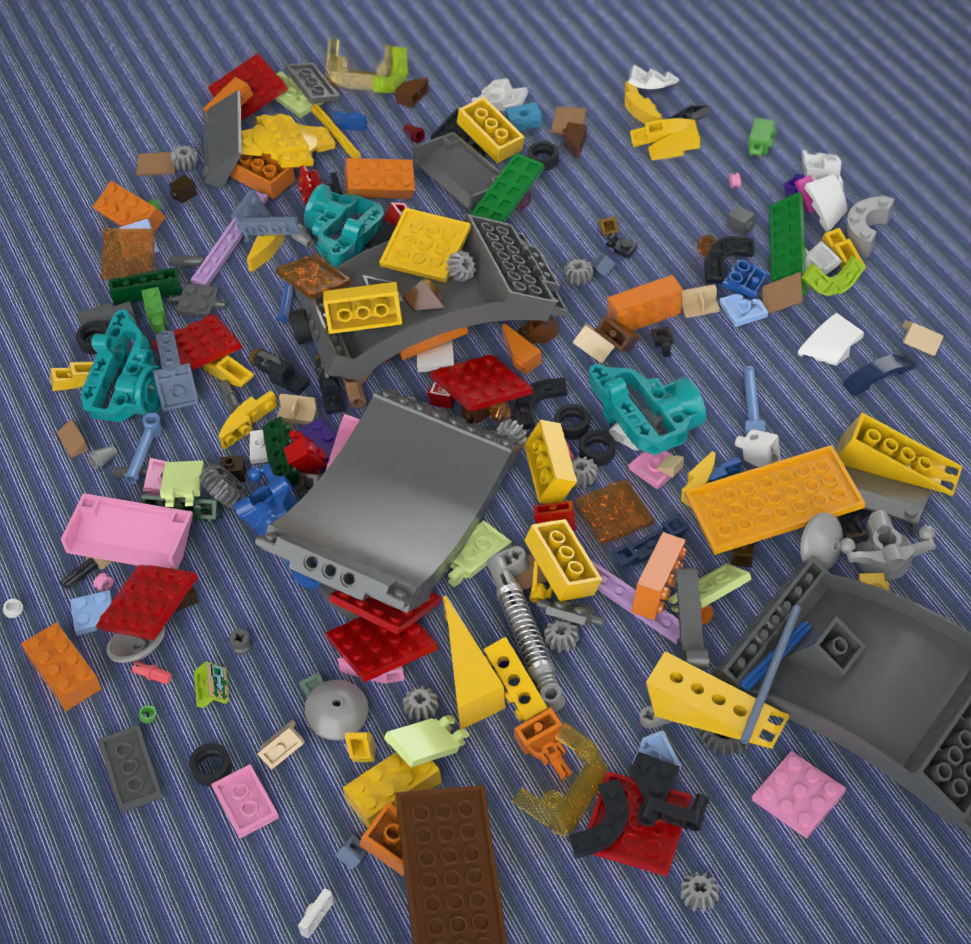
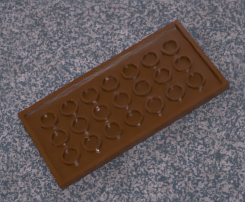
(450, 866)

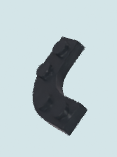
(720, 250)
(541, 390)
(851, 525)
(610, 828)

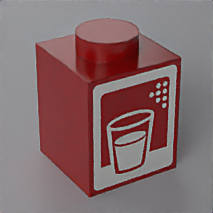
(440, 397)

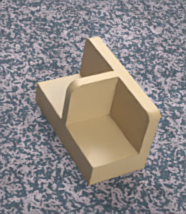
(699, 301)
(922, 338)
(593, 343)
(298, 409)
(280, 745)

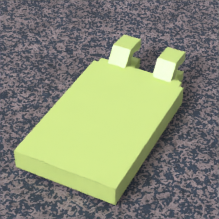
(293, 98)
(181, 480)
(479, 548)
(717, 584)
(426, 740)

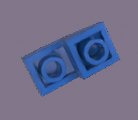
(353, 121)
(727, 469)

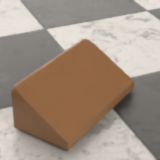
(72, 439)

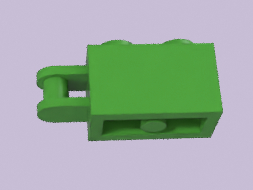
(762, 137)
(154, 309)

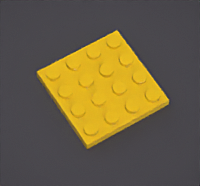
(424, 244)

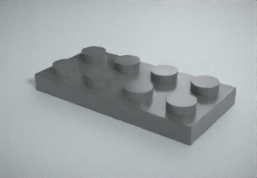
(312, 83)
(130, 769)

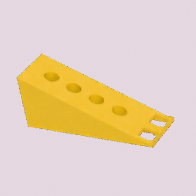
(890, 454)
(476, 684)
(705, 702)

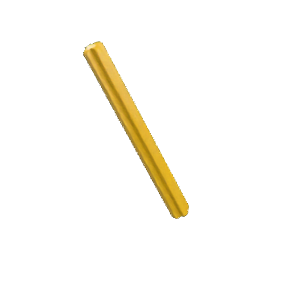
(335, 131)

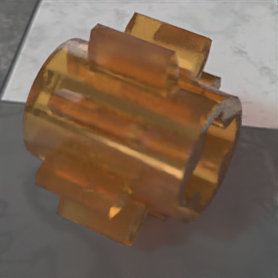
(705, 244)
(500, 412)

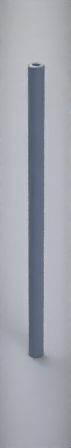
(763, 692)

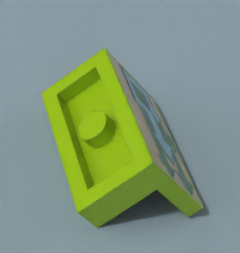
(210, 684)

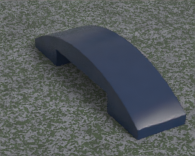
(876, 370)
(633, 554)

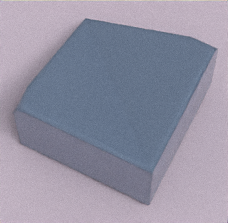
(602, 263)
(351, 852)

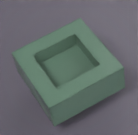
(310, 683)

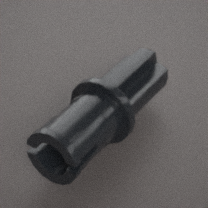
(79, 573)

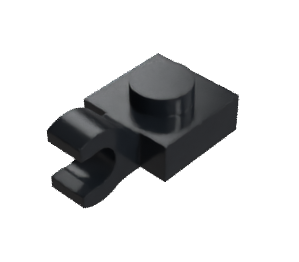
(621, 247)
(663, 338)

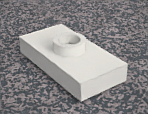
(257, 447)
(315, 913)

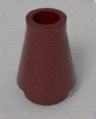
(415, 133)

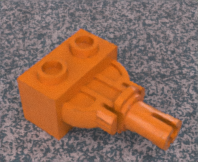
(538, 739)

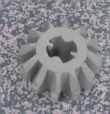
(184, 157)
(460, 266)
(578, 271)
(513, 430)
(585, 471)
(561, 635)
(420, 703)
(699, 899)

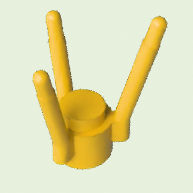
(538, 590)

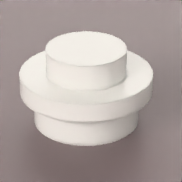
(12, 608)

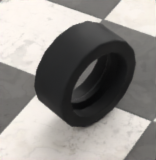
(544, 147)
(300, 326)
(87, 330)
(577, 411)
(597, 436)
(203, 752)

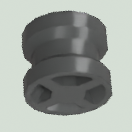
(240, 647)

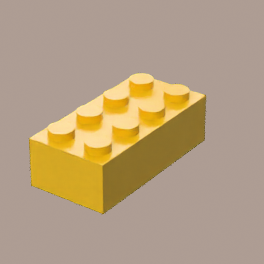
(490, 129)
(362, 307)
(549, 462)
(563, 560)
(379, 784)

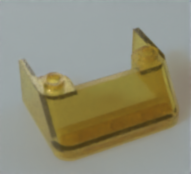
(342, 77)
(564, 812)

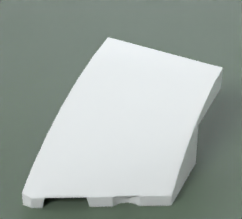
(650, 80)
(502, 95)
(821, 166)
(827, 200)
(822, 257)
(832, 340)
(436, 357)

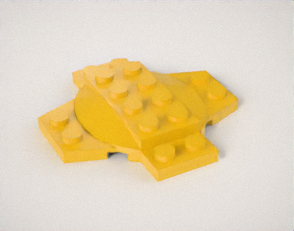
(285, 140)

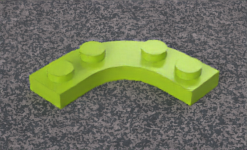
(398, 74)
(836, 284)

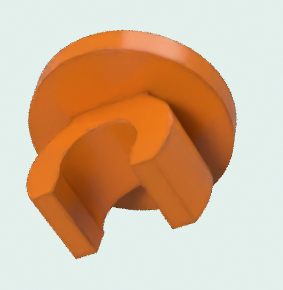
(706, 614)

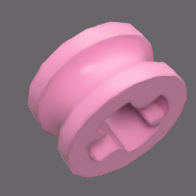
(734, 180)
(103, 582)

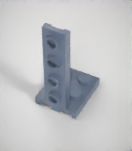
(255, 220)
(174, 380)

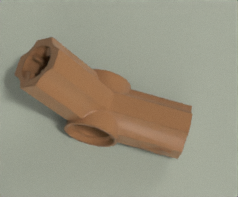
(355, 392)

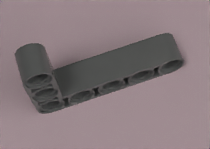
(690, 618)

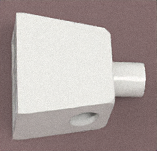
(759, 447)

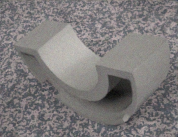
(864, 214)

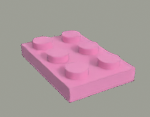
(245, 801)

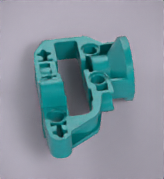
(325, 217)
(135, 387)
(677, 401)

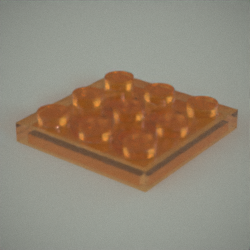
(127, 252)
(312, 276)
(614, 512)

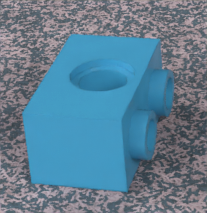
(524, 116)

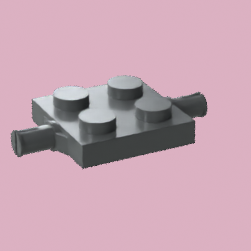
(198, 301)
(572, 612)

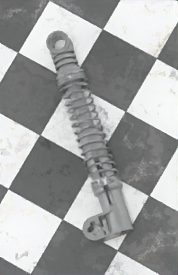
(541, 669)

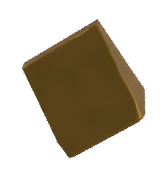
(608, 225)

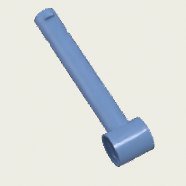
(752, 402)
(152, 429)

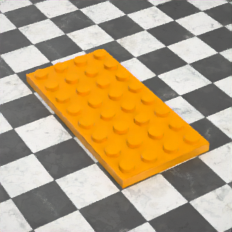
(773, 499)

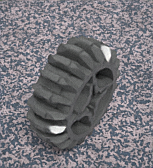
(222, 485)
(722, 743)

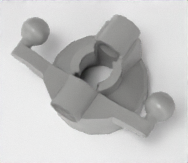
(897, 554)

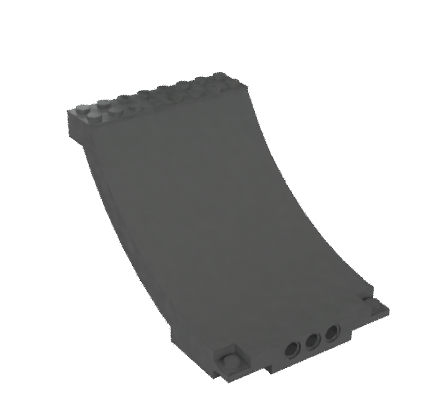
(508, 284)
(394, 502)
(872, 679)

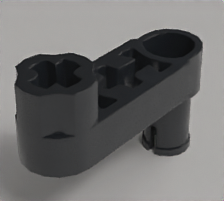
(655, 809)

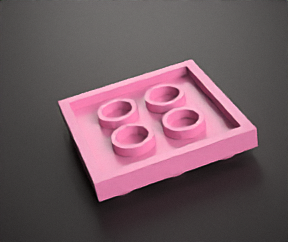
(799, 794)

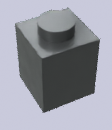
(741, 220)

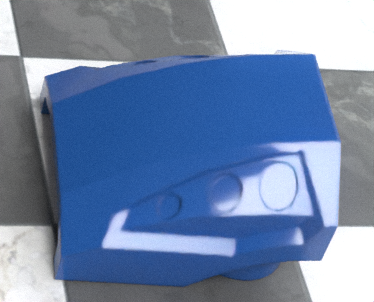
(745, 278)

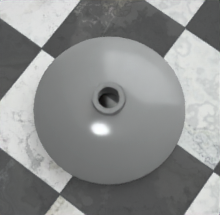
(822, 539)
(130, 649)
(333, 721)

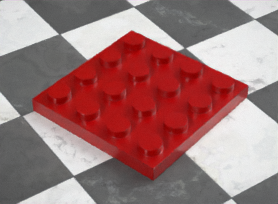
(260, 78)
(203, 342)
(480, 382)
(146, 601)
(382, 613)
(375, 650)
(639, 845)

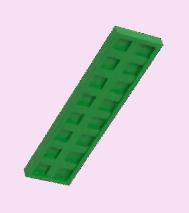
(508, 188)
(788, 238)

